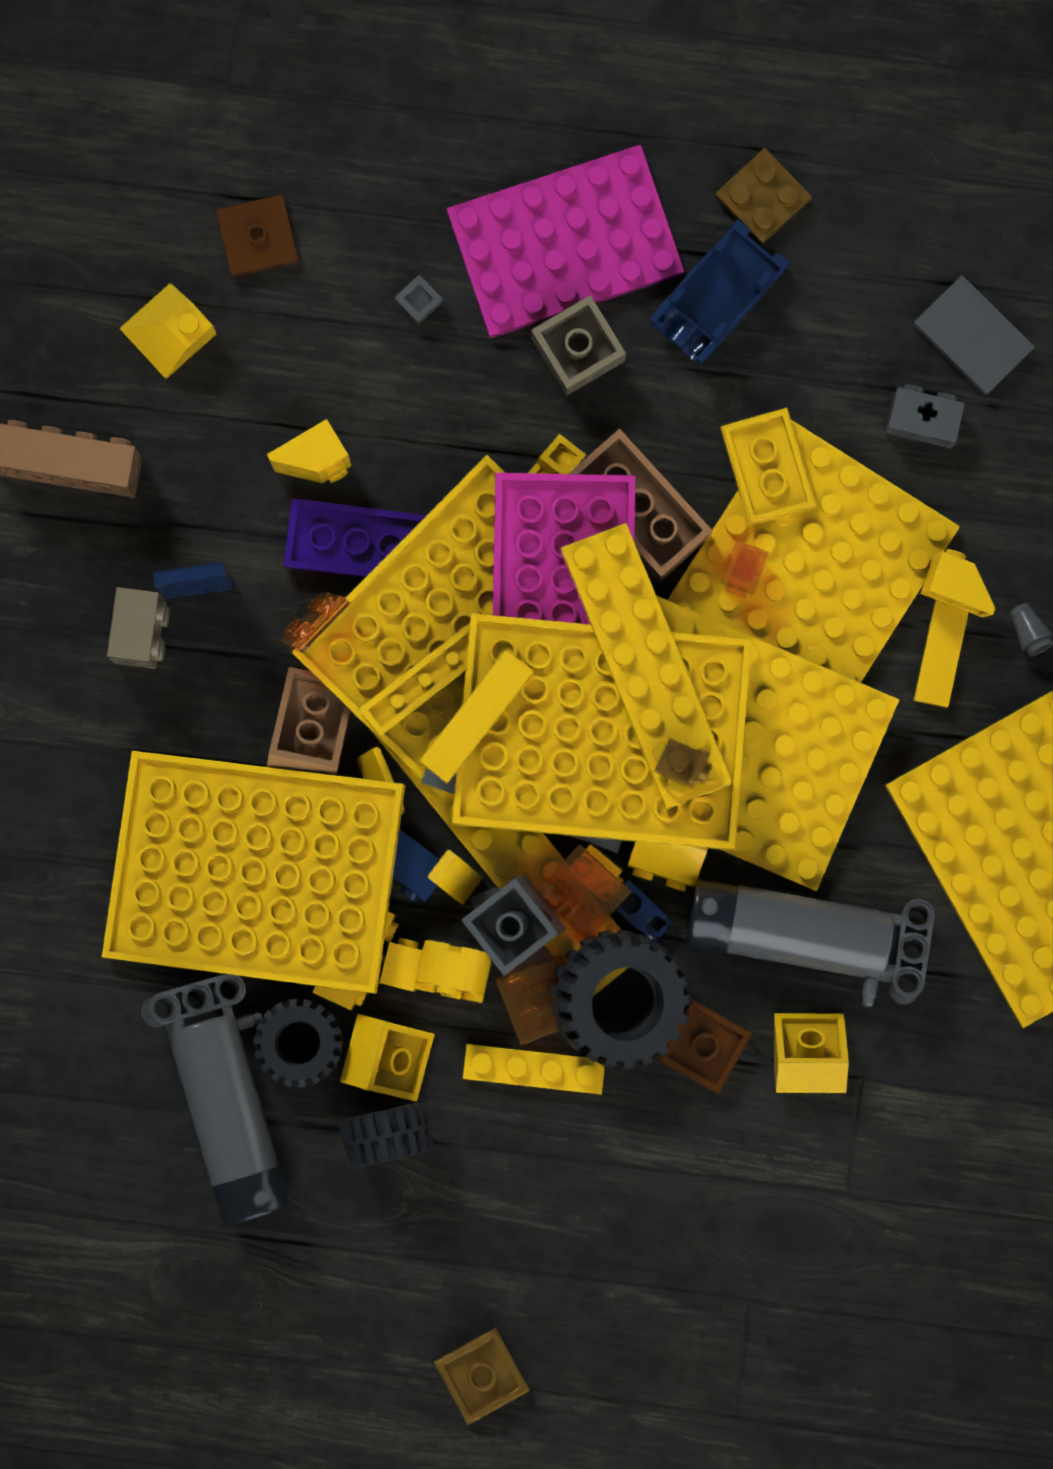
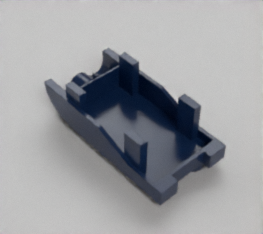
(718, 294)

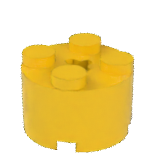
(453, 971)

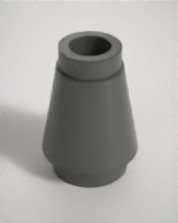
(1031, 631)

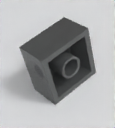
(513, 924)

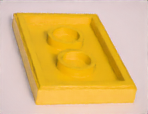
(768, 467)

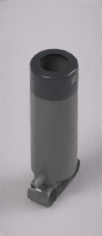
(813, 934)
(222, 1096)

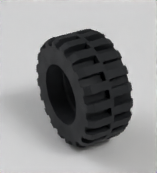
(655, 1025)

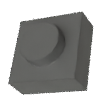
(418, 299)

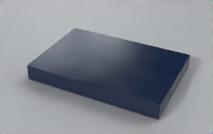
(193, 580)

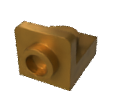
(683, 764)

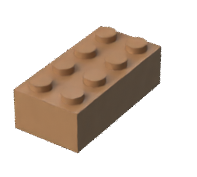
(69, 460)
(664, 522)

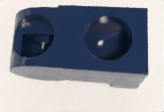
(643, 913)

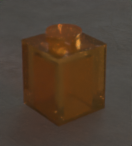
(744, 569)

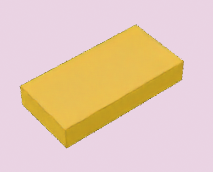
(455, 877)

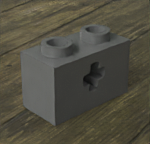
(907, 423)

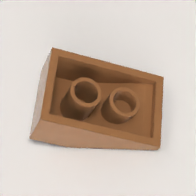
(308, 726)

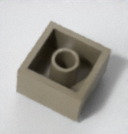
(578, 345)
(137, 628)

